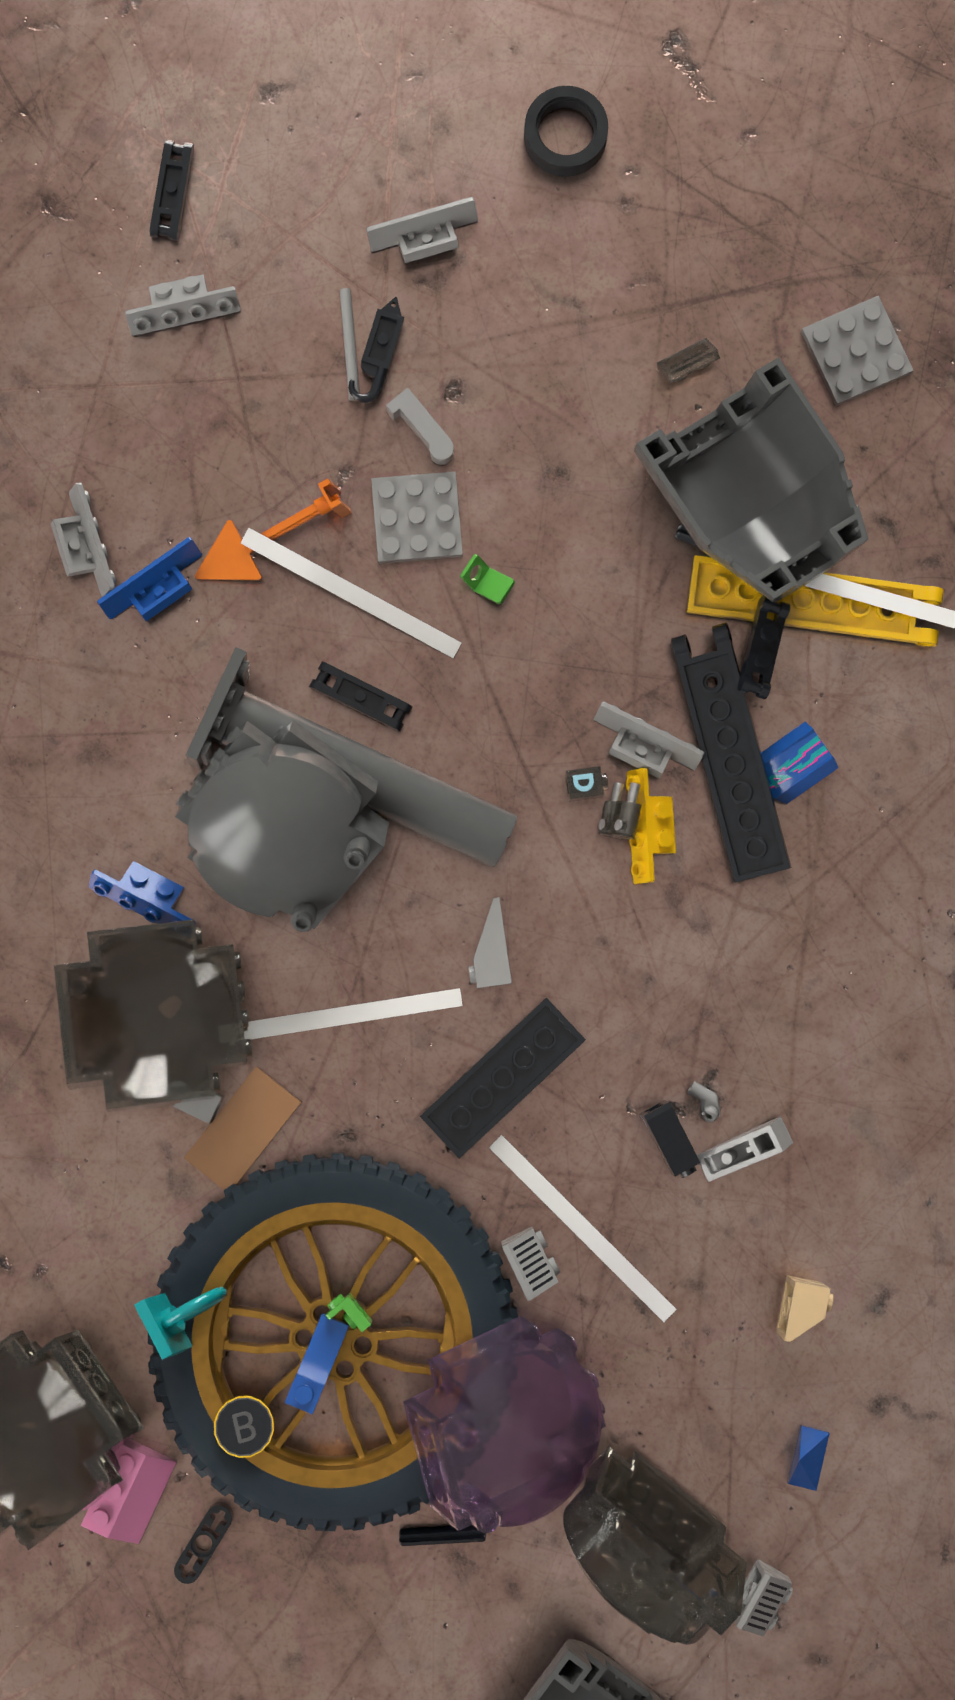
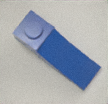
(317, 1364)

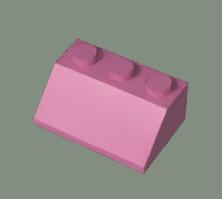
(129, 1506)

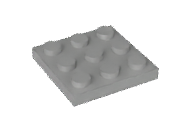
(857, 351)
(417, 517)

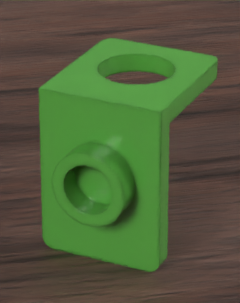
(488, 581)

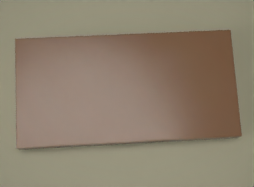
(242, 1129)

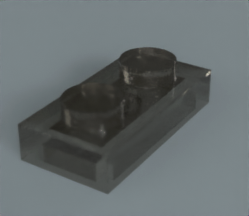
(688, 360)

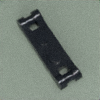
(171, 189)
(763, 647)
(360, 696)

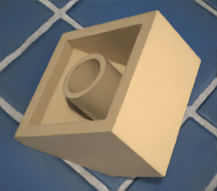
(802, 1306)

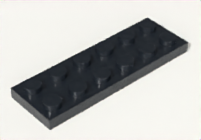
(502, 1078)

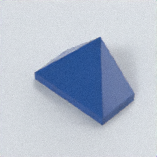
(808, 1458)

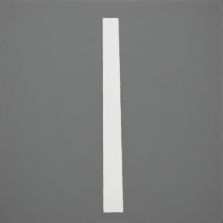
(350, 592)
(884, 599)
(353, 1014)
(583, 1229)

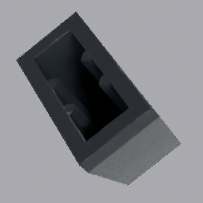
(670, 1139)

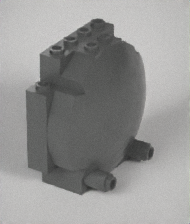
(281, 823)

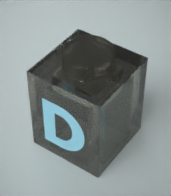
(585, 783)

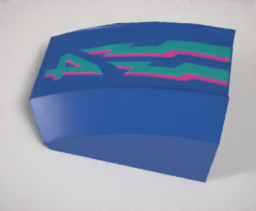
(797, 763)

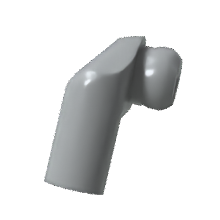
(708, 1101)

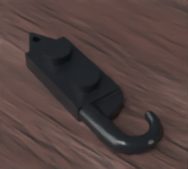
(379, 350)

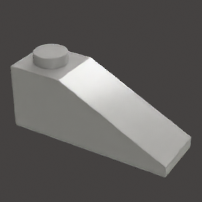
(491, 957)
(745, 1149)

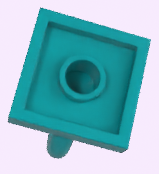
(167, 1322)

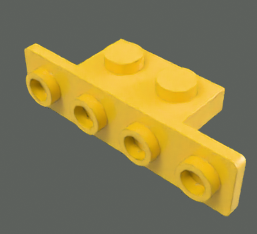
(654, 830)

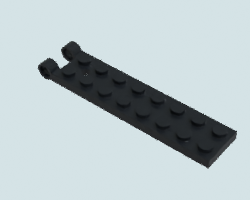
(732, 758)

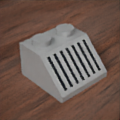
(530, 1262)
(762, 1597)

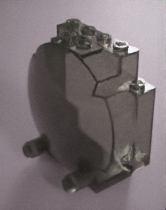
(151, 1015)
(56, 1433)
(654, 1550)

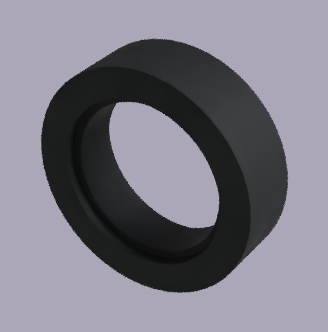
(576, 99)

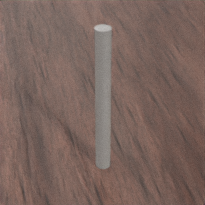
(349, 338)

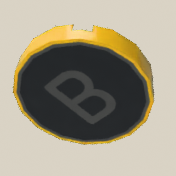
(243, 1426)

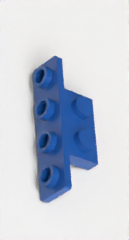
(154, 585)
(141, 892)

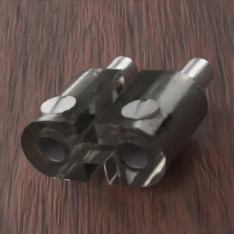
(621, 817)

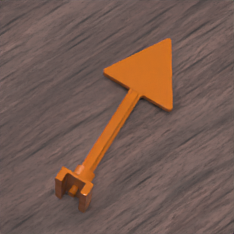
(233, 560)

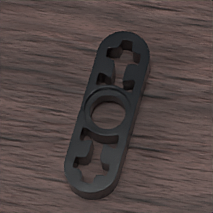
(185, 1556)

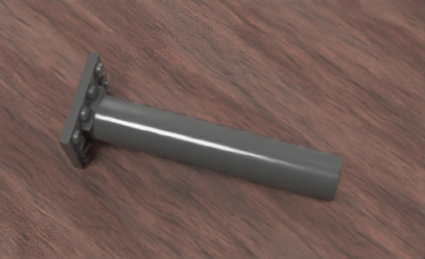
(402, 791)

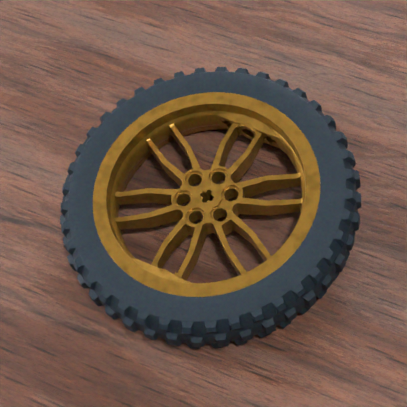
(217, 1250)

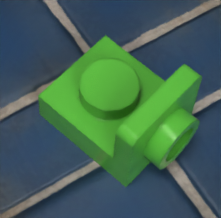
(354, 1315)

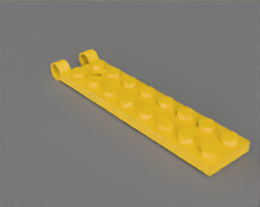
(723, 594)

